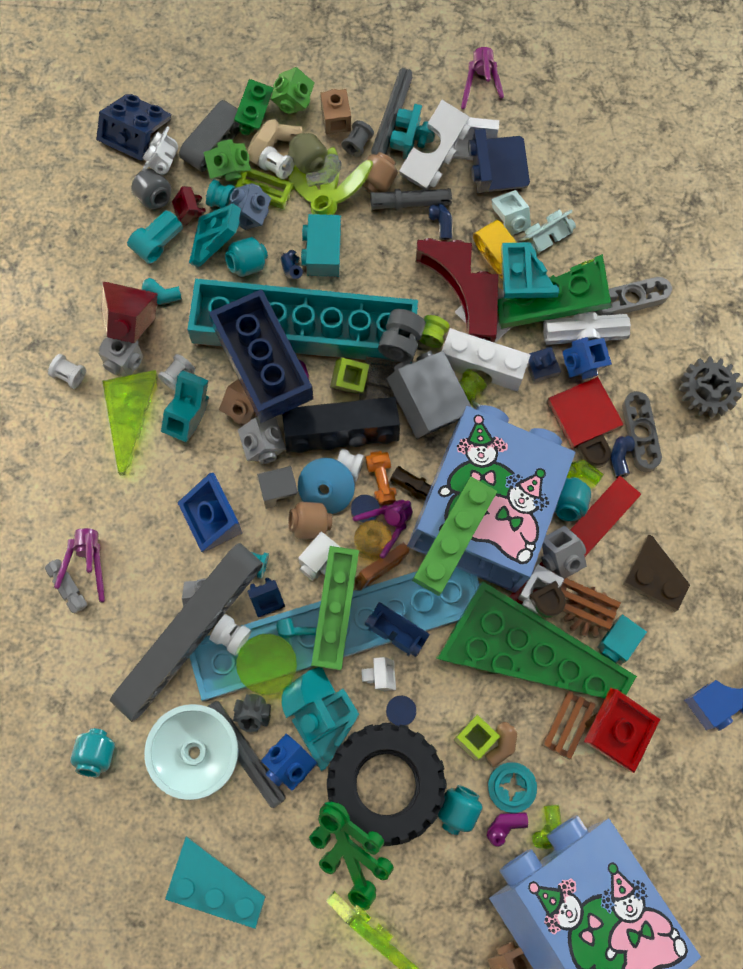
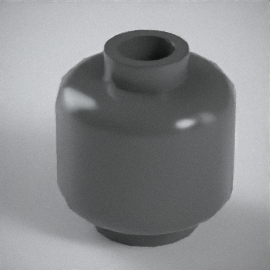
(151, 189)

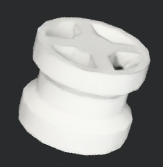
(352, 462)

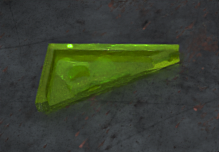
(126, 406)
(376, 936)

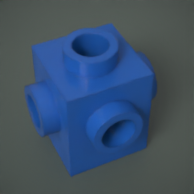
(586, 357)
(288, 762)

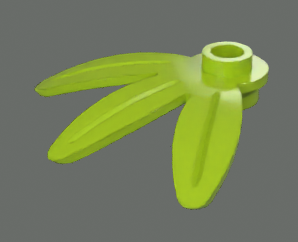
(326, 199)

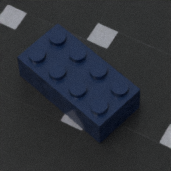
(261, 356)

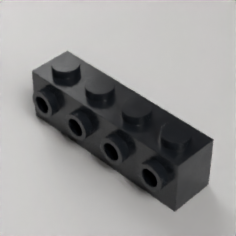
(341, 425)

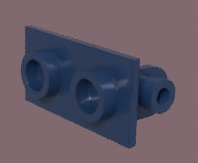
(397, 629)

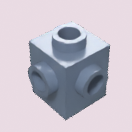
(253, 205)

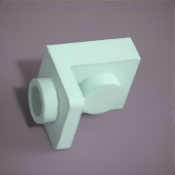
(512, 211)

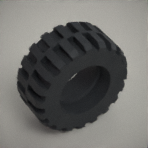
(422, 760)

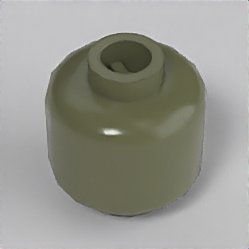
(307, 152)

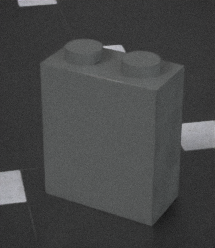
(428, 393)

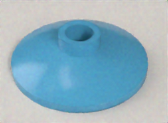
(330, 473)

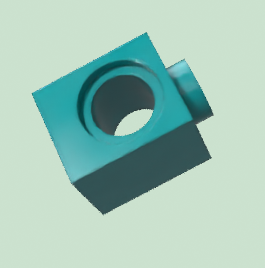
(621, 640)

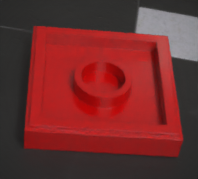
(585, 412)
(622, 730)

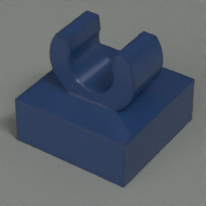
(543, 365)
(266, 597)

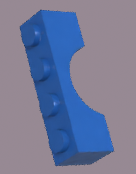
(715, 705)

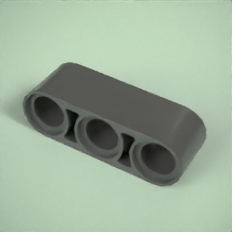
(215, 127)

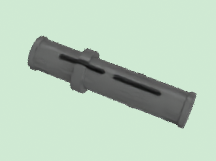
(417, 198)

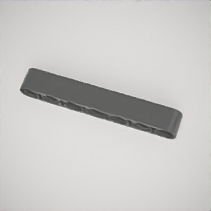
(186, 632)

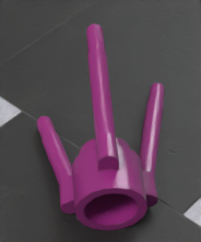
(484, 64)
(396, 515)
(86, 546)

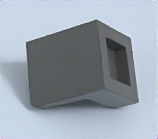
(277, 485)

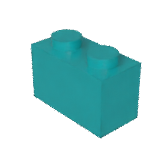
(323, 245)

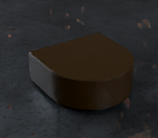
(595, 451)
(548, 600)

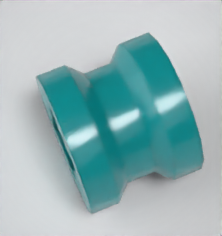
(218, 194)

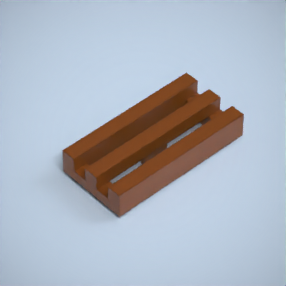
(381, 567)
(592, 594)
(580, 701)

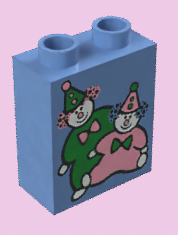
(528, 479)
(589, 905)

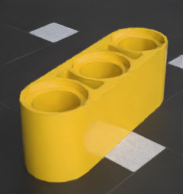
(489, 243)

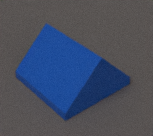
(209, 514)

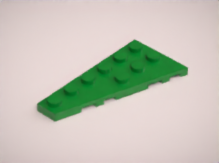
(517, 643)

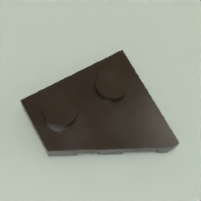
(657, 576)

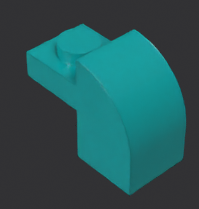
(187, 407)
(305, 701)

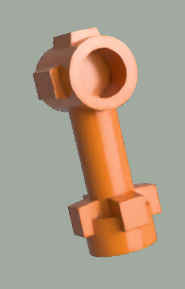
(378, 463)

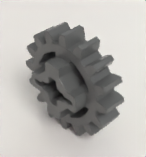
(709, 388)

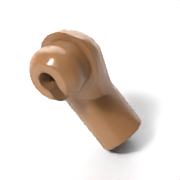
(506, 744)

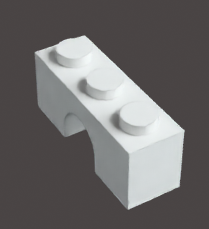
(450, 126)
(500, 362)

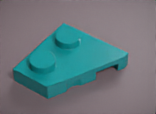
(213, 232)
(524, 273)
(344, 716)

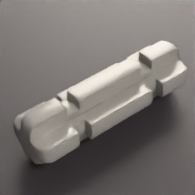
(68, 589)

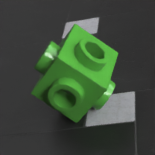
(292, 91)
(227, 160)

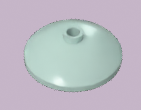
(170, 746)

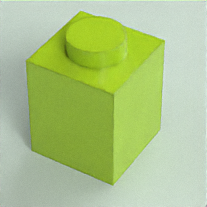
(349, 375)
(476, 738)

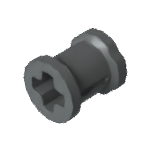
(357, 139)

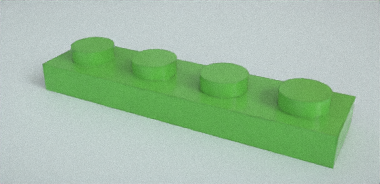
(454, 536)
(335, 608)

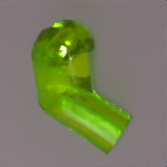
(582, 469)
(553, 820)

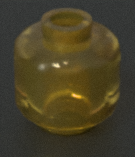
(371, 549)

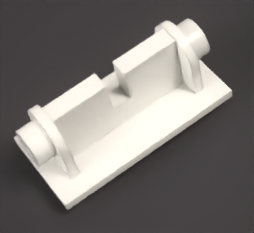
(160, 153)

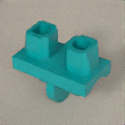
(411, 121)

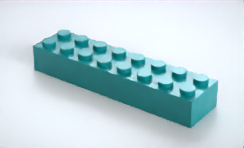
(311, 319)

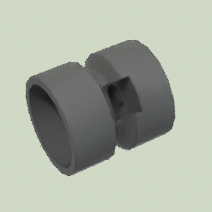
(401, 335)

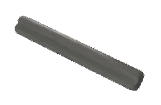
(394, 104)
(252, 764)

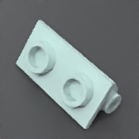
(557, 225)

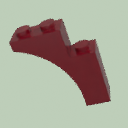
(474, 290)

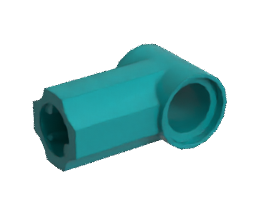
(150, 242)

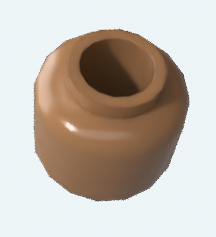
(381, 174)
(309, 520)

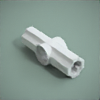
(586, 325)

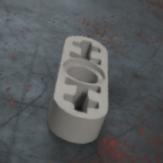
(641, 288)

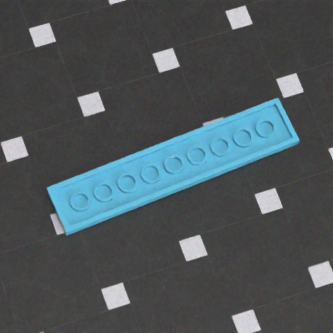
(217, 668)

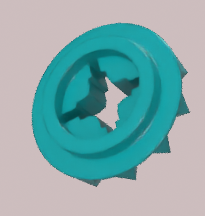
(523, 778)

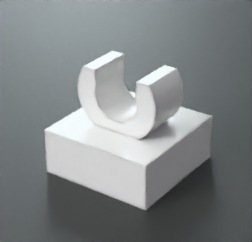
(382, 674)

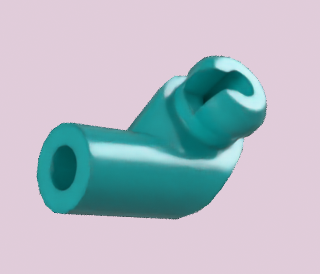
(164, 295)

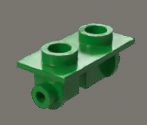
(253, 106)

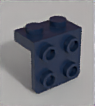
(498, 162)

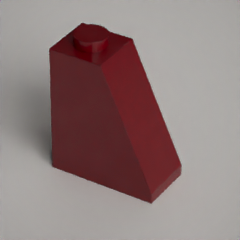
(127, 311)

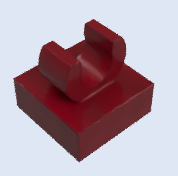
(186, 204)

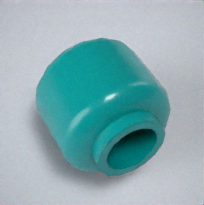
(246, 257)
(573, 500)
(92, 753)
(460, 810)

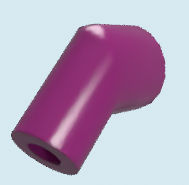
(502, 826)

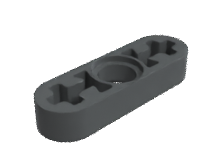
(653, 449)

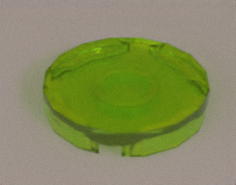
(266, 664)

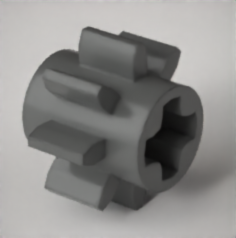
(252, 713)

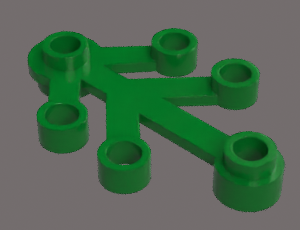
(336, 820)

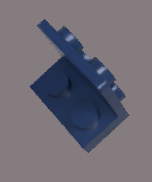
(129, 123)

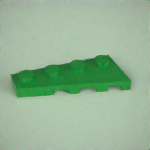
(580, 291)

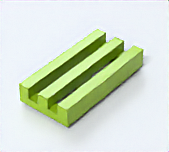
(278, 197)

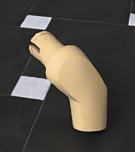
(268, 135)

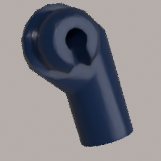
(445, 221)
(288, 260)
(618, 454)

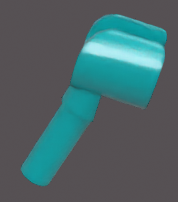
(286, 629)

